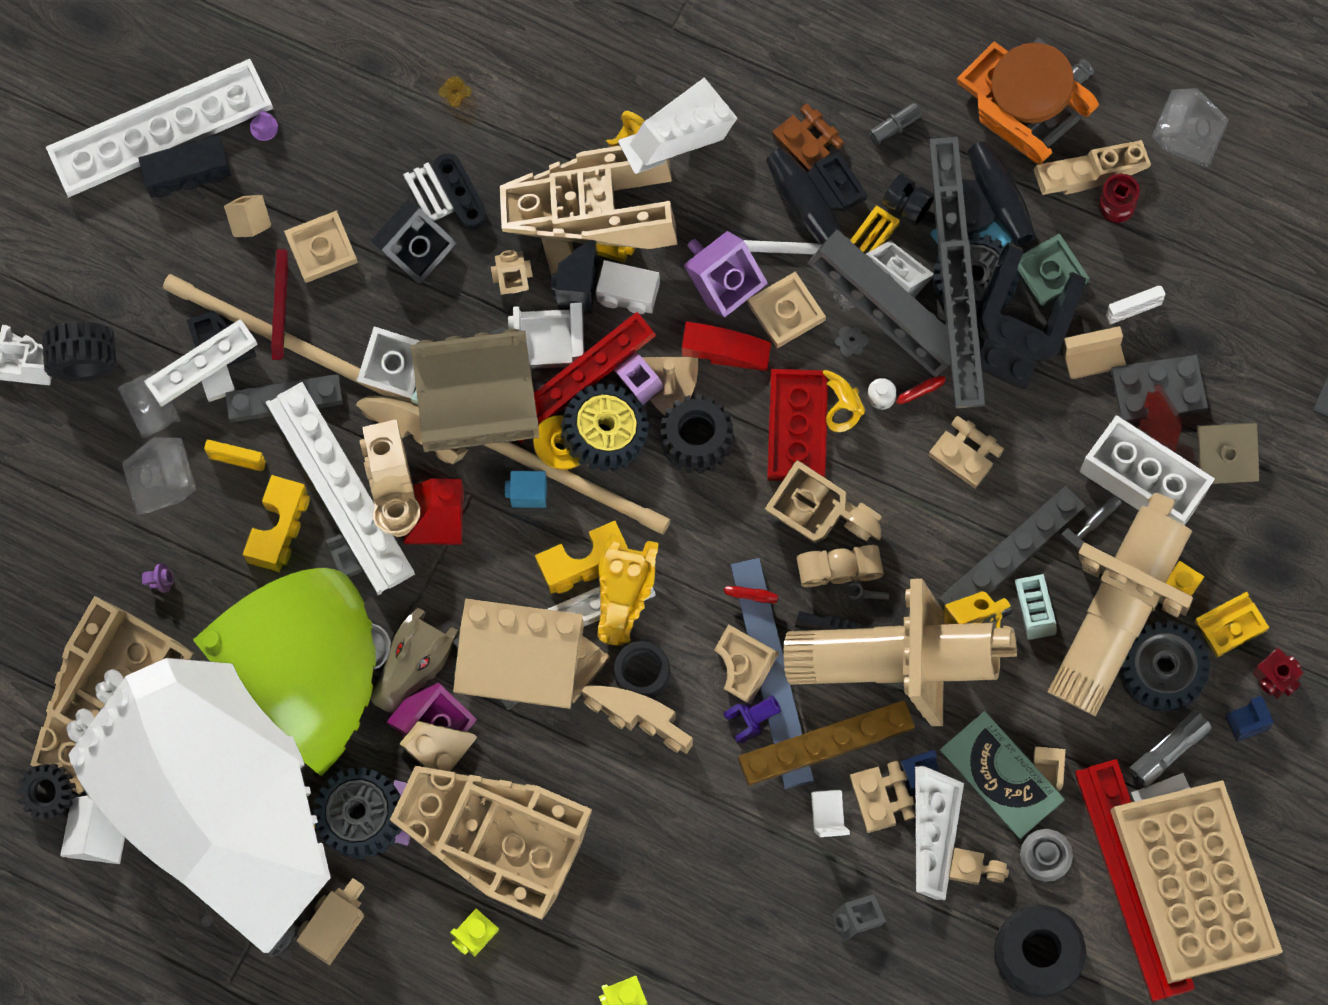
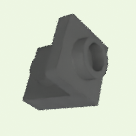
(858, 916)

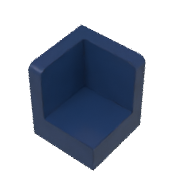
(1250, 719)
(926, 759)

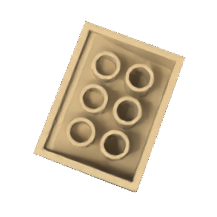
(518, 653)

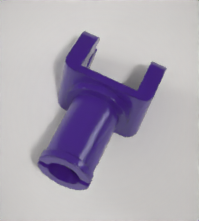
(753, 716)

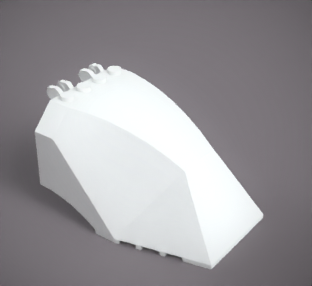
(204, 790)

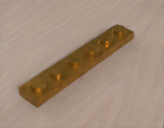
(826, 743)

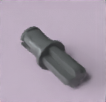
(895, 123)

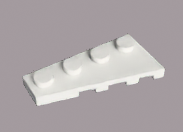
(936, 826)

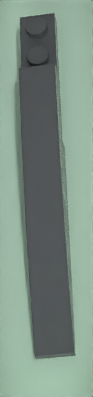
(956, 273)

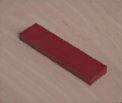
(279, 306)

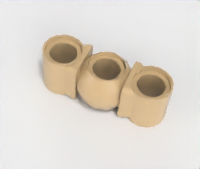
(840, 566)

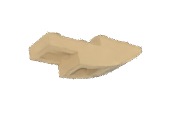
(1091, 170)
(408, 419)
(628, 708)

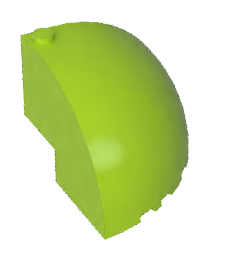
(302, 657)

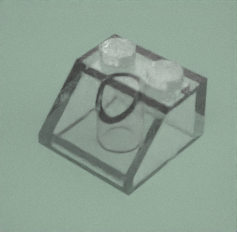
(1190, 126)
(159, 475)

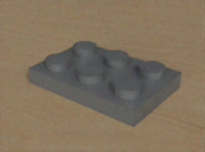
(1177, 376)

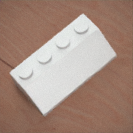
(1139, 466)

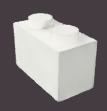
(627, 287)

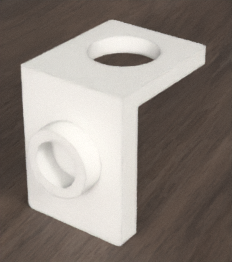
(828, 813)

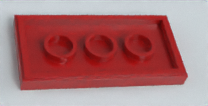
(797, 421)

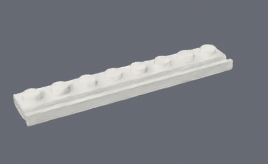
(339, 487)

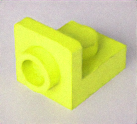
(473, 933)
(623, 993)

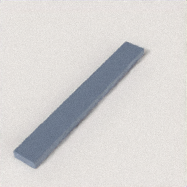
(761, 626)

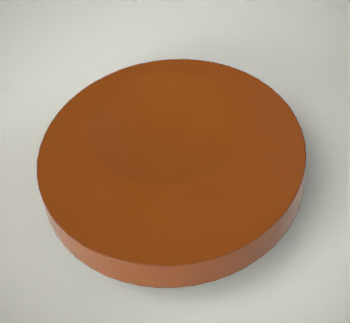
(1033, 82)

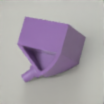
(724, 273)

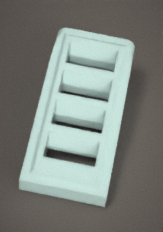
(1040, 624)

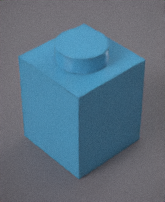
(527, 489)

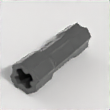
(1184, 736)

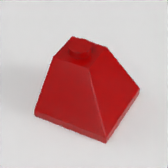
(440, 513)

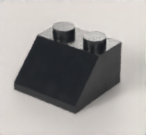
(413, 241)
(577, 278)

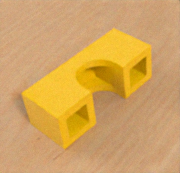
(271, 547)
(563, 571)

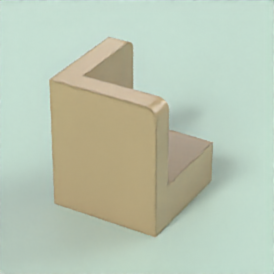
(247, 216)
(1051, 764)

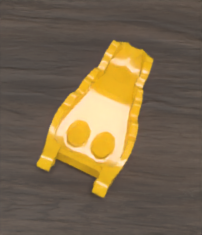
(624, 585)

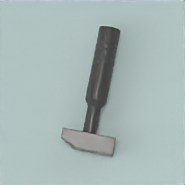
(1108, 508)

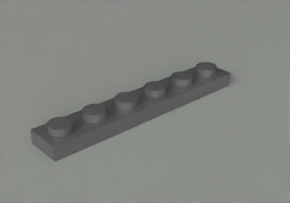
(1018, 547)

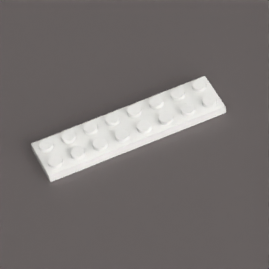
(158, 125)

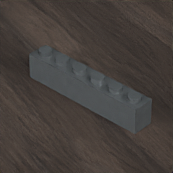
(883, 301)

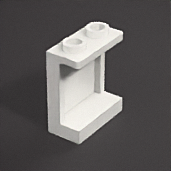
(552, 336)

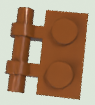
(801, 144)

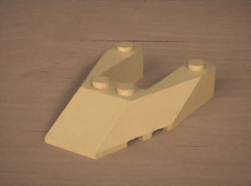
(578, 203)

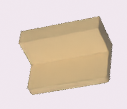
(1093, 352)

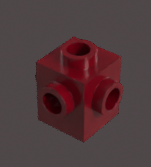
(1278, 674)

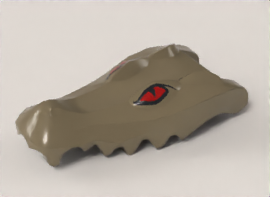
(414, 658)

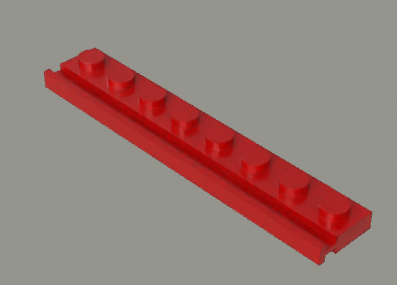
(1101, 790)

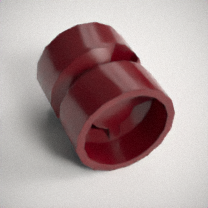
(1119, 198)

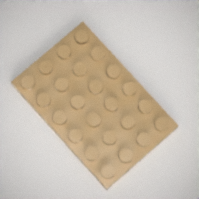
(1196, 881)

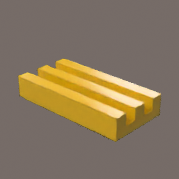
(867, 223)
(235, 455)

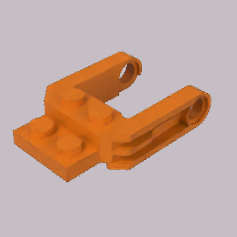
(978, 82)

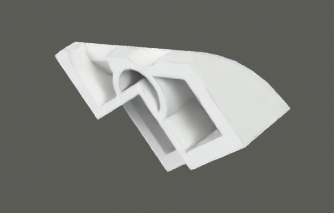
(21, 359)

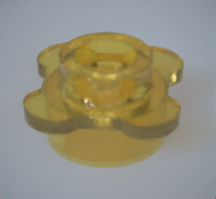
(451, 84)

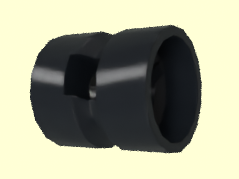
(905, 197)

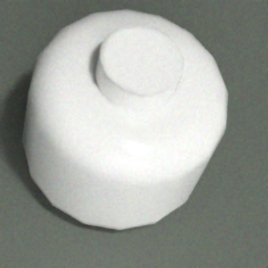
(881, 393)

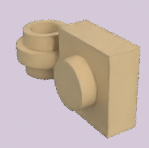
(969, 866)

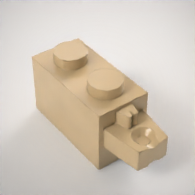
(332, 923)

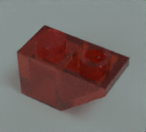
(1162, 420)

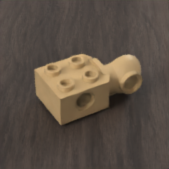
(391, 484)
(815, 505)

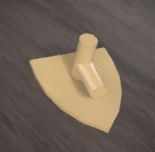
(677, 376)

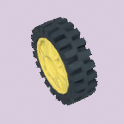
(602, 447)

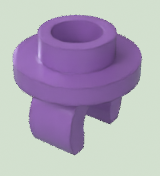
(264, 126)
(160, 578)

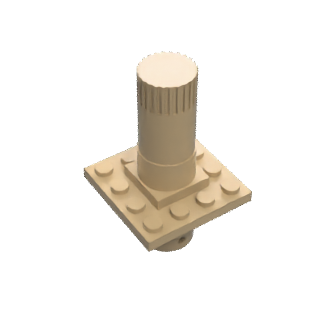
(1127, 595)
(914, 654)

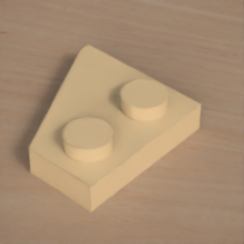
(437, 745)

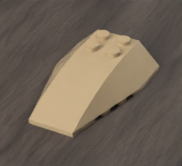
(101, 642)
(495, 833)

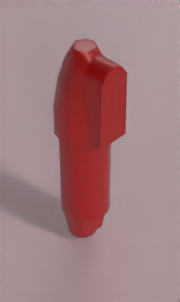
(925, 387)
(757, 595)

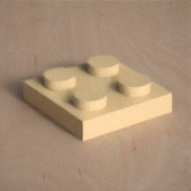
(321, 246)
(786, 310)

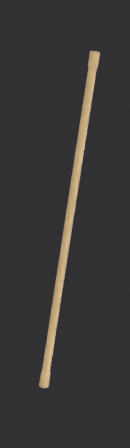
(643, 515)

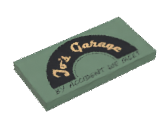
(1002, 775)

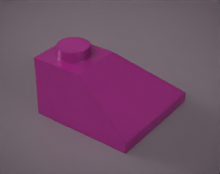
(431, 706)

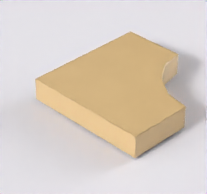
(746, 663)

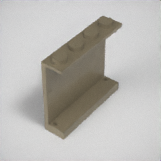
(474, 390)

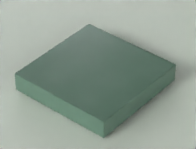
(1047, 269)

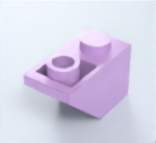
(639, 378)

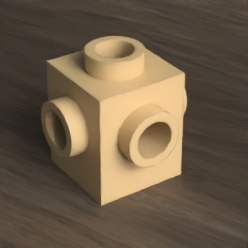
(511, 272)

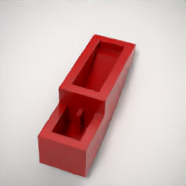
(725, 347)

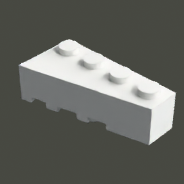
(683, 125)

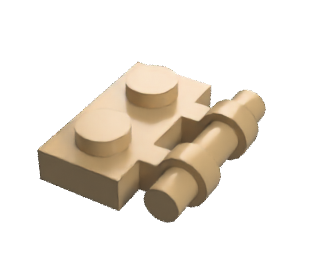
(961, 458)
(873, 799)

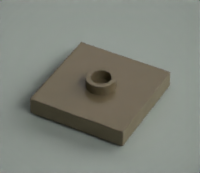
(1229, 452)

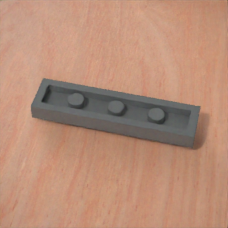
(251, 402)

